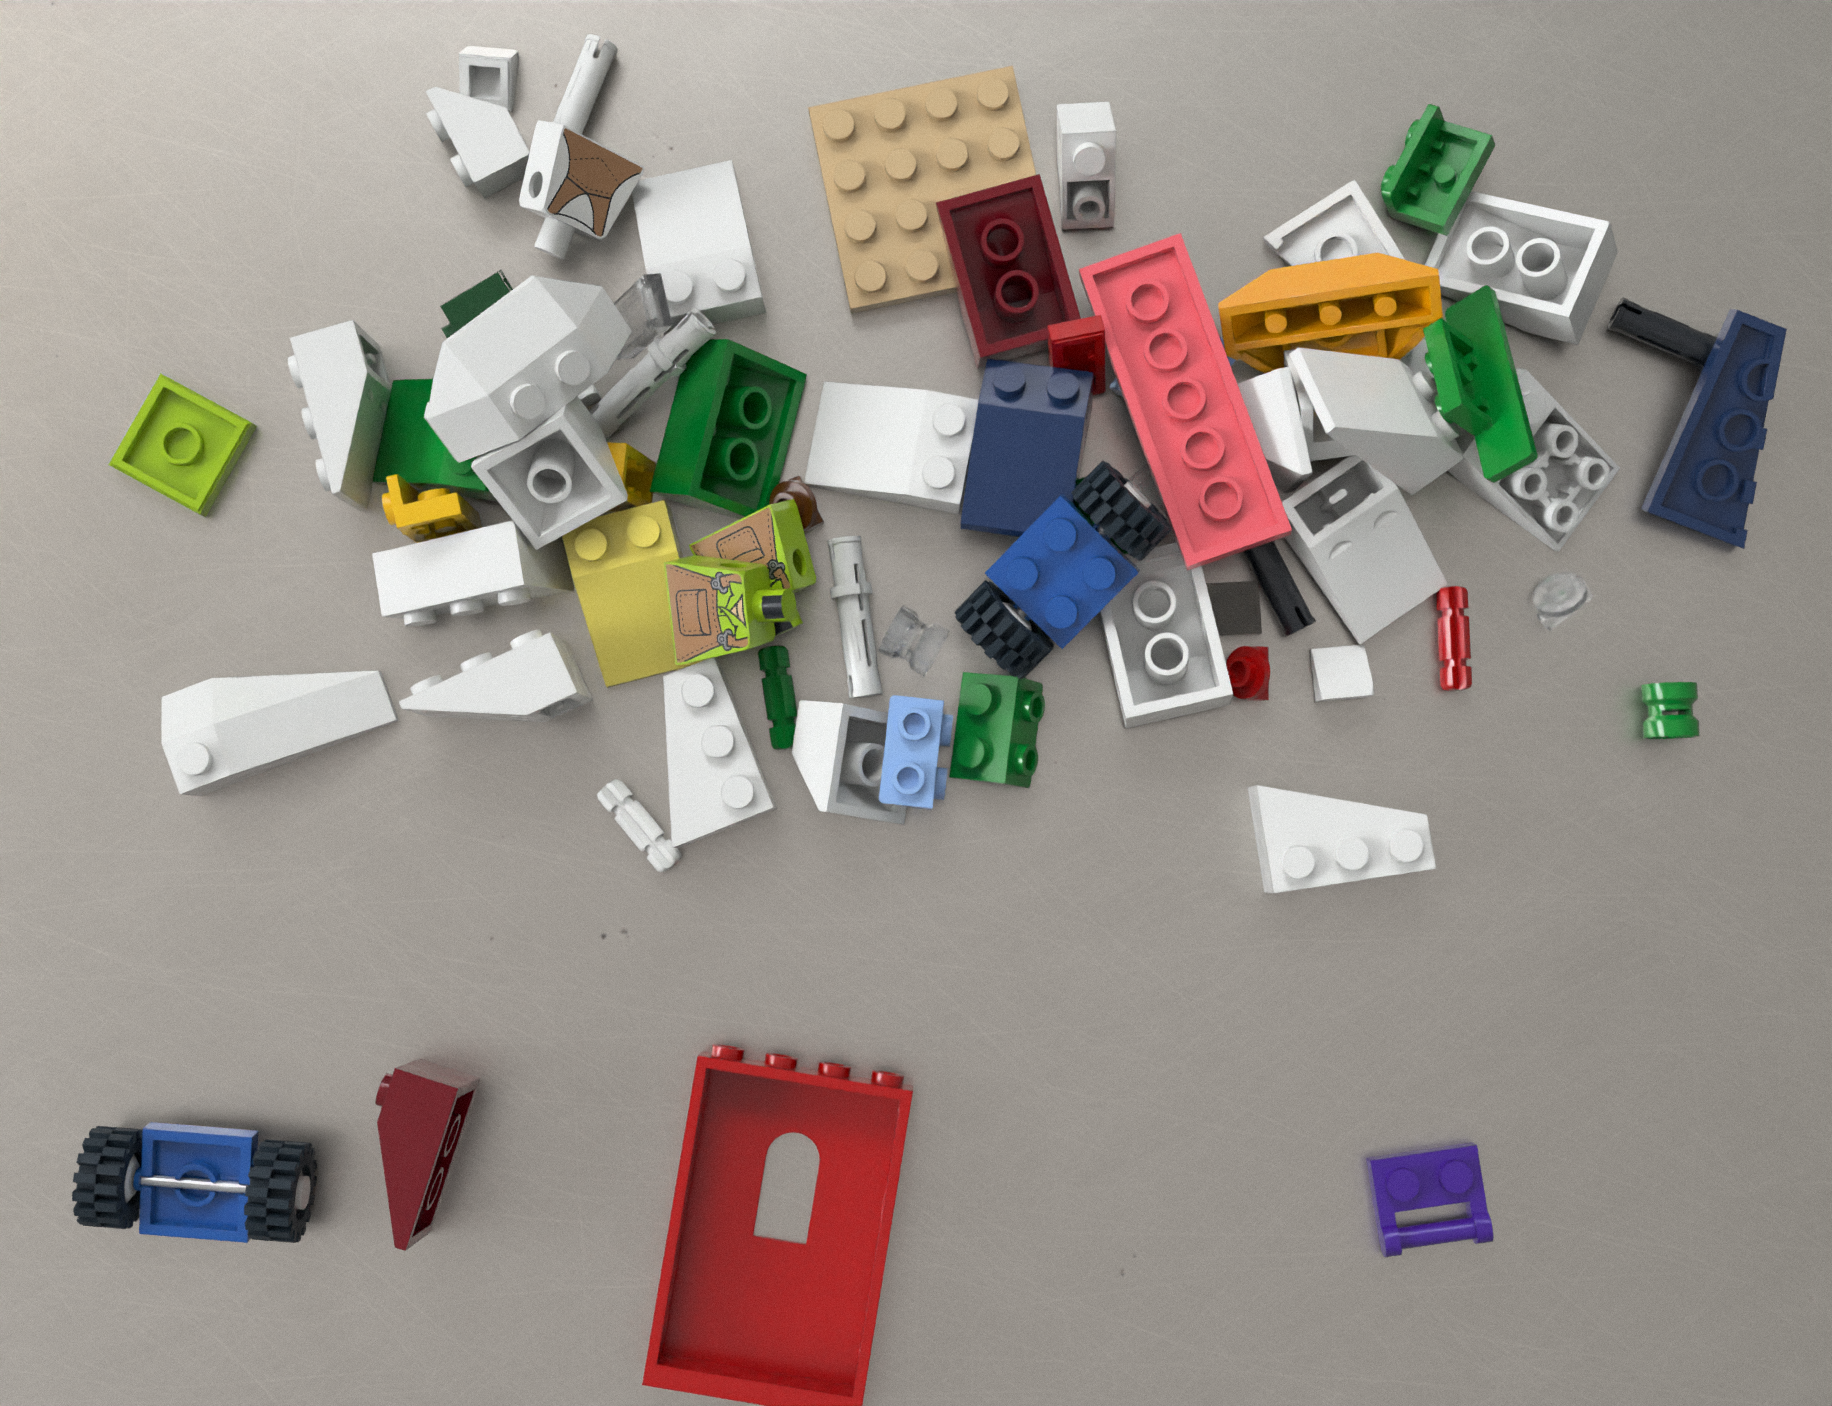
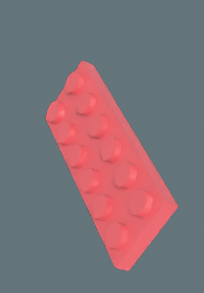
(1185, 402)

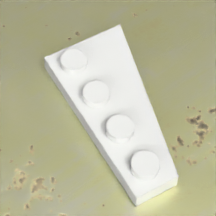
(1338, 229)

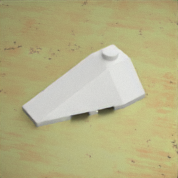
(257, 723)

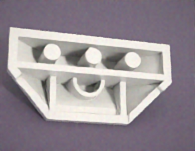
(522, 363)

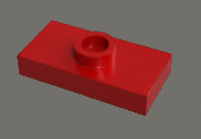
(1080, 347)

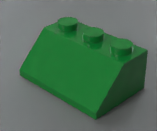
(728, 430)

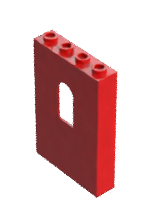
(767, 1313)

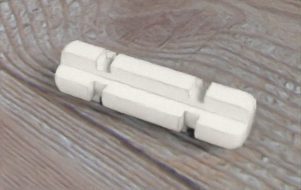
(639, 825)

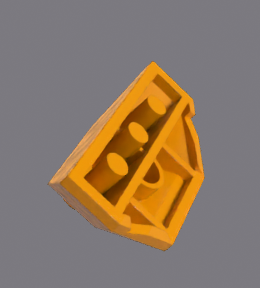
(1334, 305)

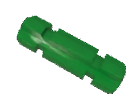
(778, 695)

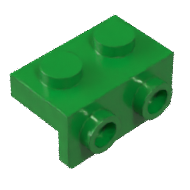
(1435, 172)
(997, 729)

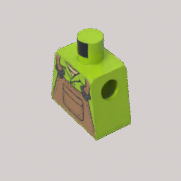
(769, 538)
(722, 606)

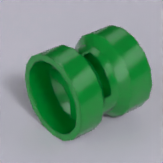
(1670, 698)

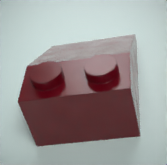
(1007, 268)
(418, 1139)

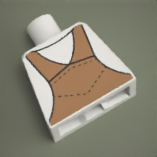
(574, 186)

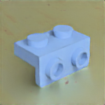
(911, 752)

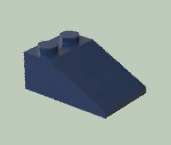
(1025, 444)

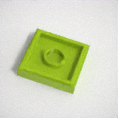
(182, 445)

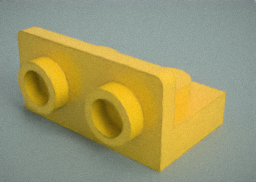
(428, 513)

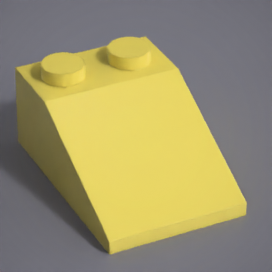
(624, 589)

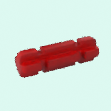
(1454, 638)

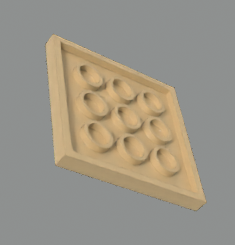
(898, 155)

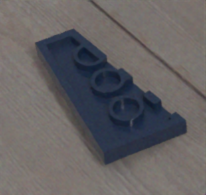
(1716, 446)

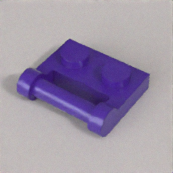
(1424, 1181)

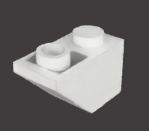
(485, 138)
(1086, 165)

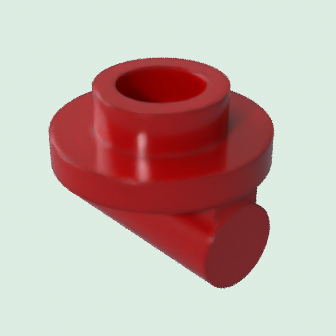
(1249, 672)

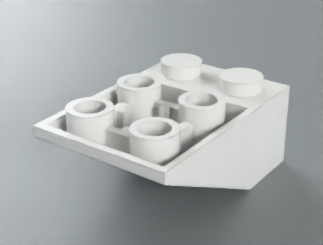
(346, 405)
(1557, 487)
(1362, 546)
(524, 684)

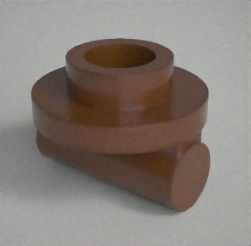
(804, 499)

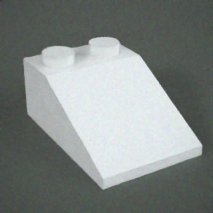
(699, 243)
(1535, 258)
(1381, 414)
(893, 444)
(1165, 642)

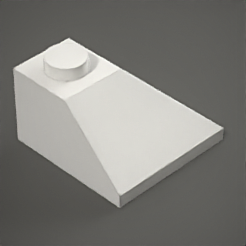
(1278, 426)
(554, 475)
(842, 759)

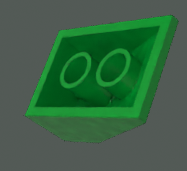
(415, 450)

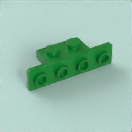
(1480, 383)

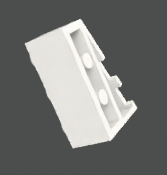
(468, 573)
(709, 756)
(1333, 841)

